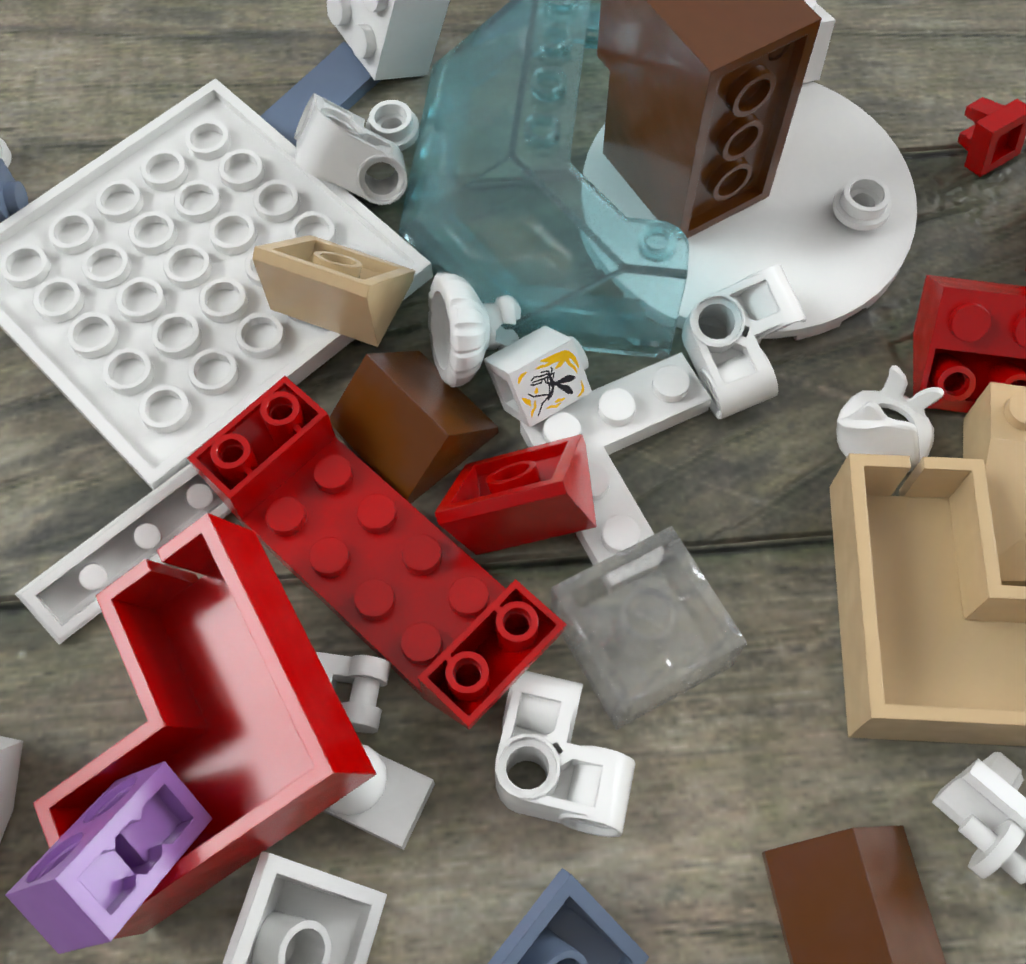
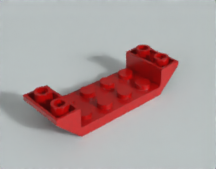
(374, 556)

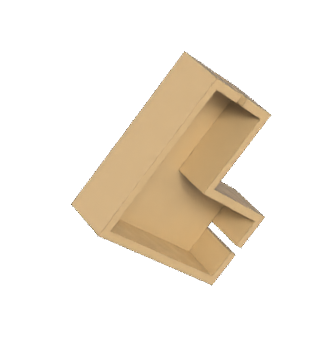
(922, 605)

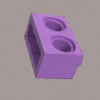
(110, 859)

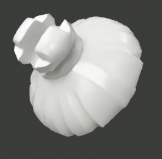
(466, 327)

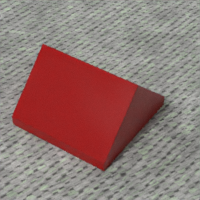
(520, 497)

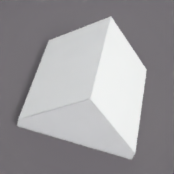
(303, 917)

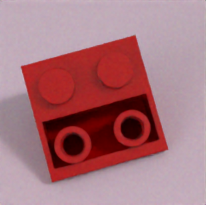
(968, 338)

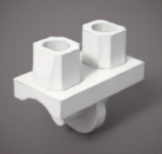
(989, 814)

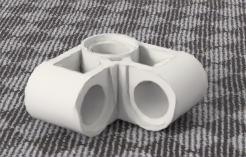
(340, 151)
(736, 367)
(584, 784)

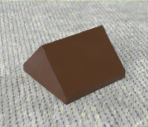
(408, 421)
(852, 899)

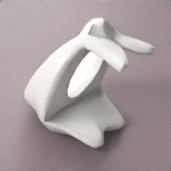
(867, 430)

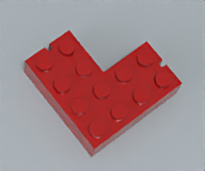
(227, 705)

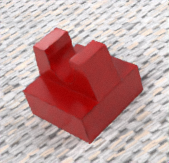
(995, 136)

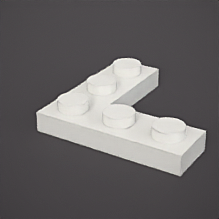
(615, 419)

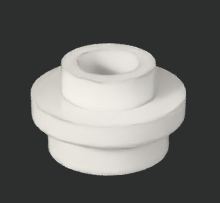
(394, 122)
(863, 203)

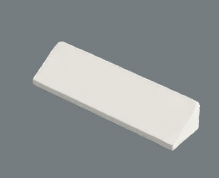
(66, 591)

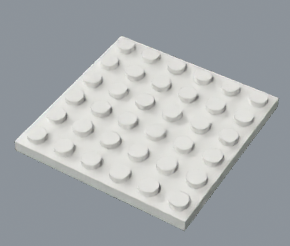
(145, 283)

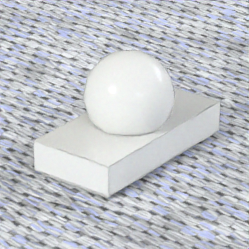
(387, 802)

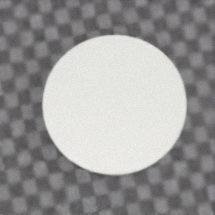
(826, 263)

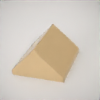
(332, 286)

